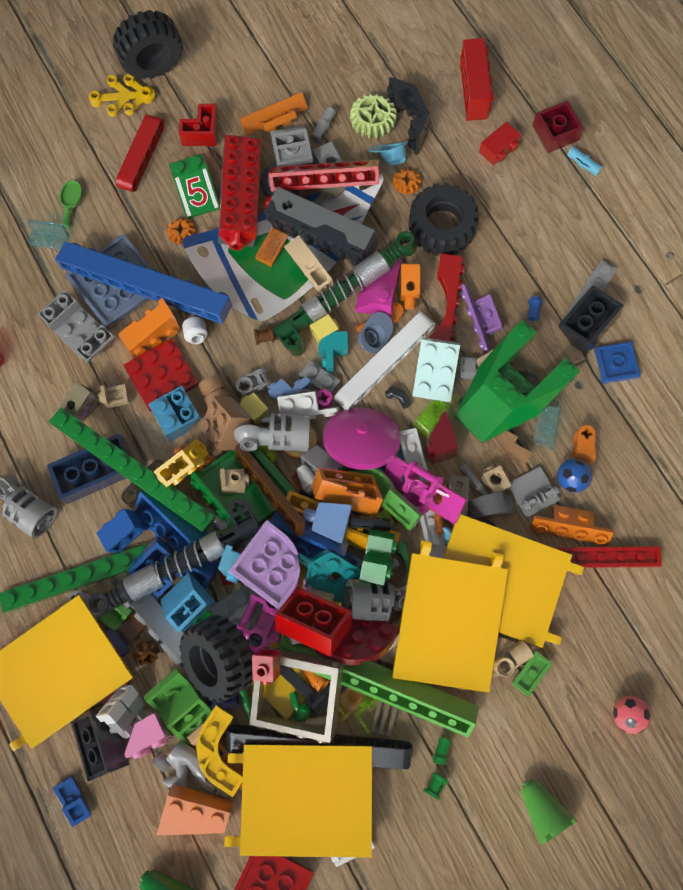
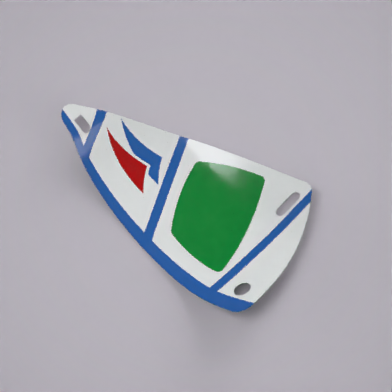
(276, 286)

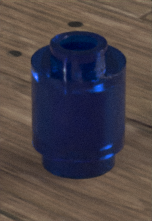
(118, 642)

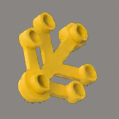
(123, 97)

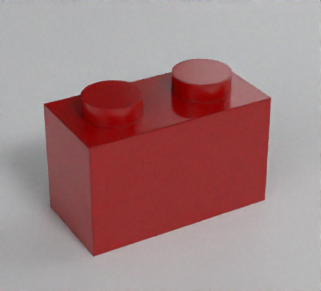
(500, 143)

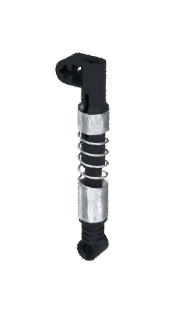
(151, 578)

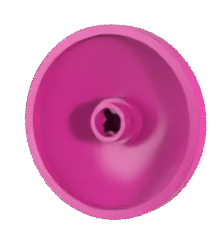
(361, 438)

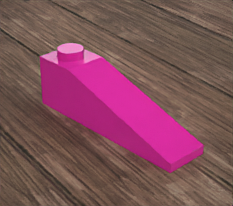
(381, 293)

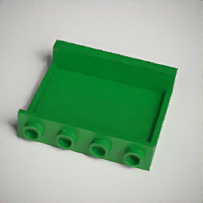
(208, 483)

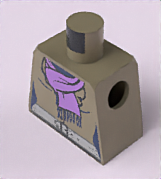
(80, 401)

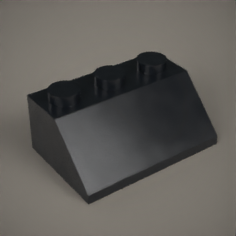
(590, 319)
(98, 747)

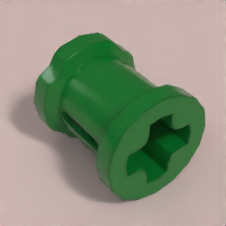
(436, 786)

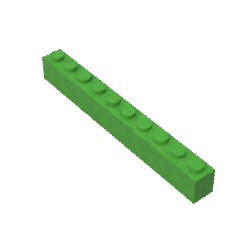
(406, 695)

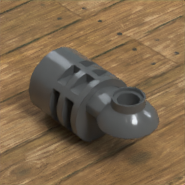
(373, 600)

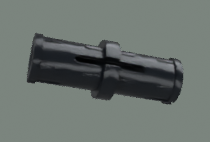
(370, 523)

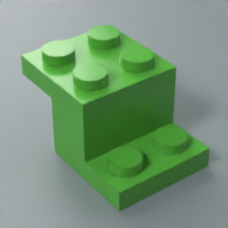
(179, 705)

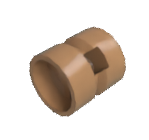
(212, 387)

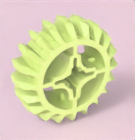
(364, 110)

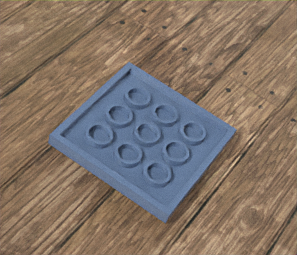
(106, 301)

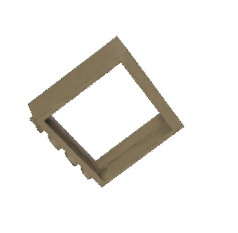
(302, 730)

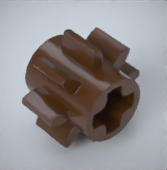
(146, 652)

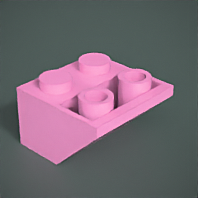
(147, 734)

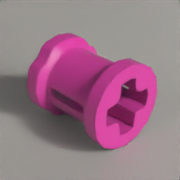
(323, 393)

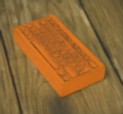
(271, 247)

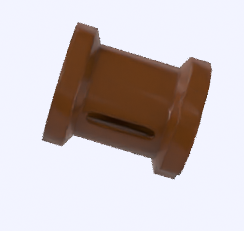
(264, 335)

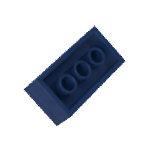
(84, 473)

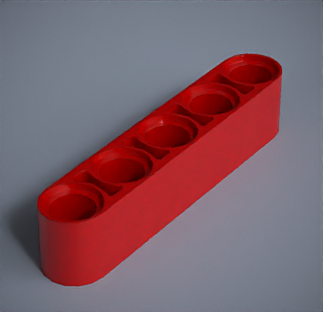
(140, 153)

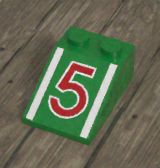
(194, 186)

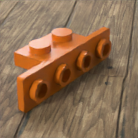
(274, 115)
(572, 524)

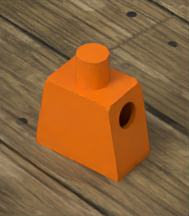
(409, 281)

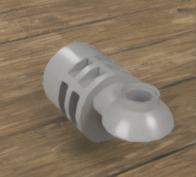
(286, 433)
(25, 508)

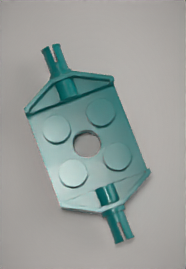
(322, 566)

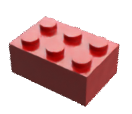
(313, 621)

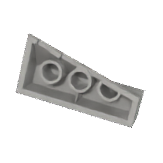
(151, 613)

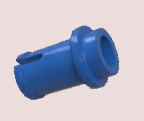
(534, 308)

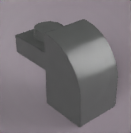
(490, 506)

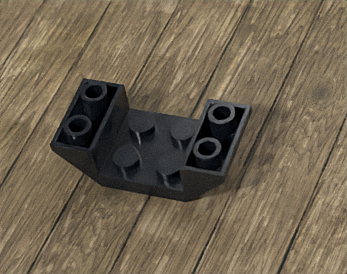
(407, 97)

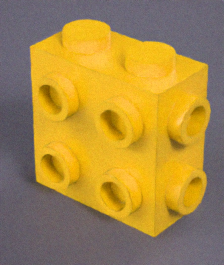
(182, 463)

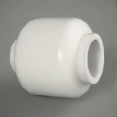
(194, 330)

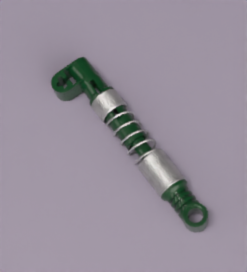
(364, 273)

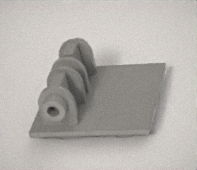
(534, 492)

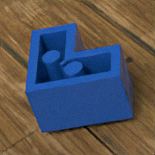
(153, 552)

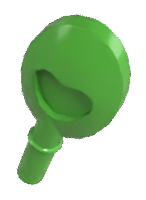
(69, 198)

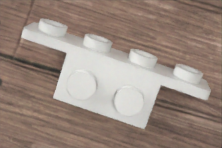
(302, 404)

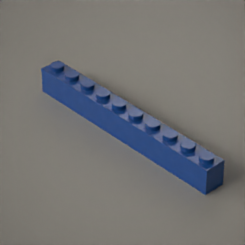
(144, 282)

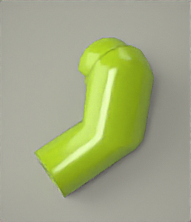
(270, 454)

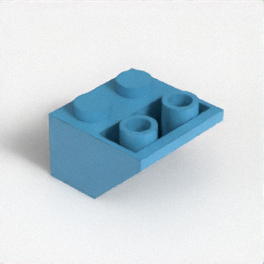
(174, 413)
(186, 603)

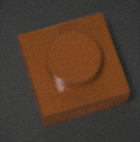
(294, 480)

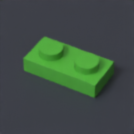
(531, 674)

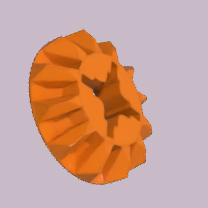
(413, 185)
(188, 229)

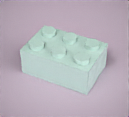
(436, 369)

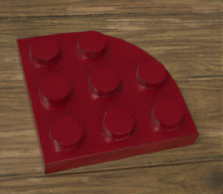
(364, 642)

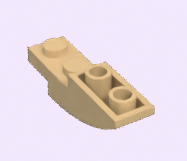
(309, 264)

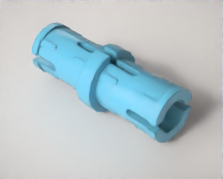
(584, 161)

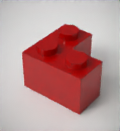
(202, 130)

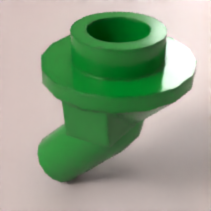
(300, 712)

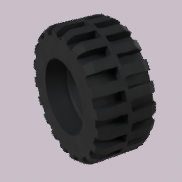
(147, 44)
(443, 199)
(217, 658)

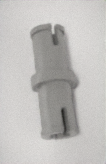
(323, 124)

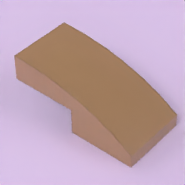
(508, 441)

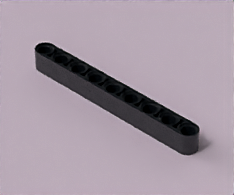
(385, 752)

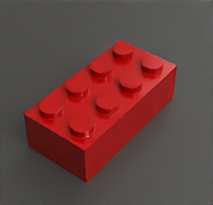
(475, 79)

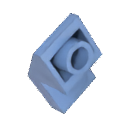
(281, 388)

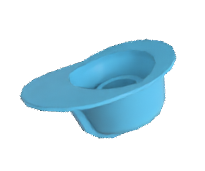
(391, 153)

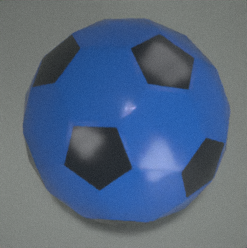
(574, 475)

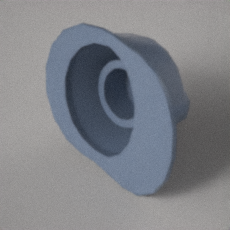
(375, 332)

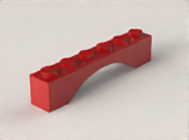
(448, 276)

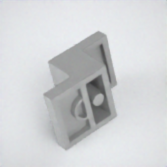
(291, 146)

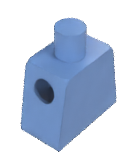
(329, 520)

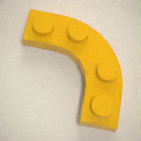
(208, 753)

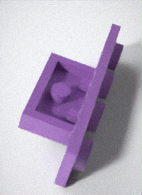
(485, 316)

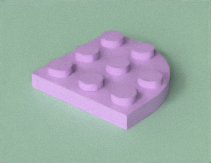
(269, 565)

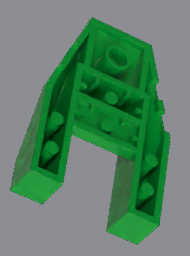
(504, 398)

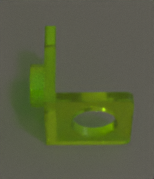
(365, 705)

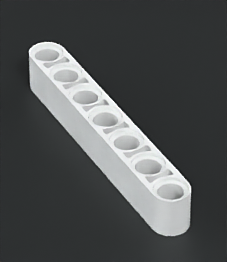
(384, 361)

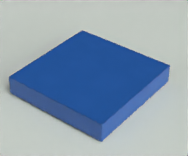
(617, 362)

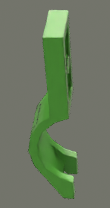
(393, 501)

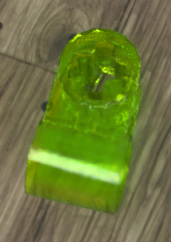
(428, 419)

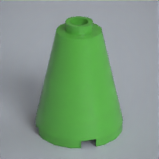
(545, 811)

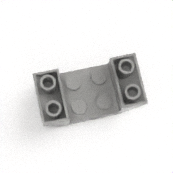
(75, 326)

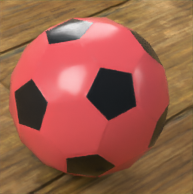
(631, 714)

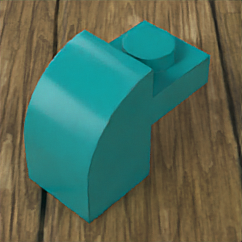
(333, 345)

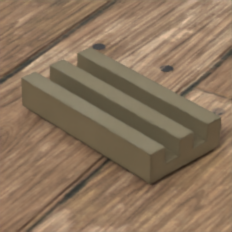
(391, 723)

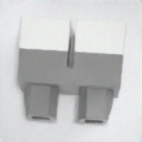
(121, 710)

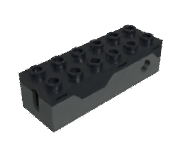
(320, 227)

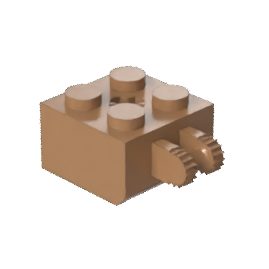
(220, 422)

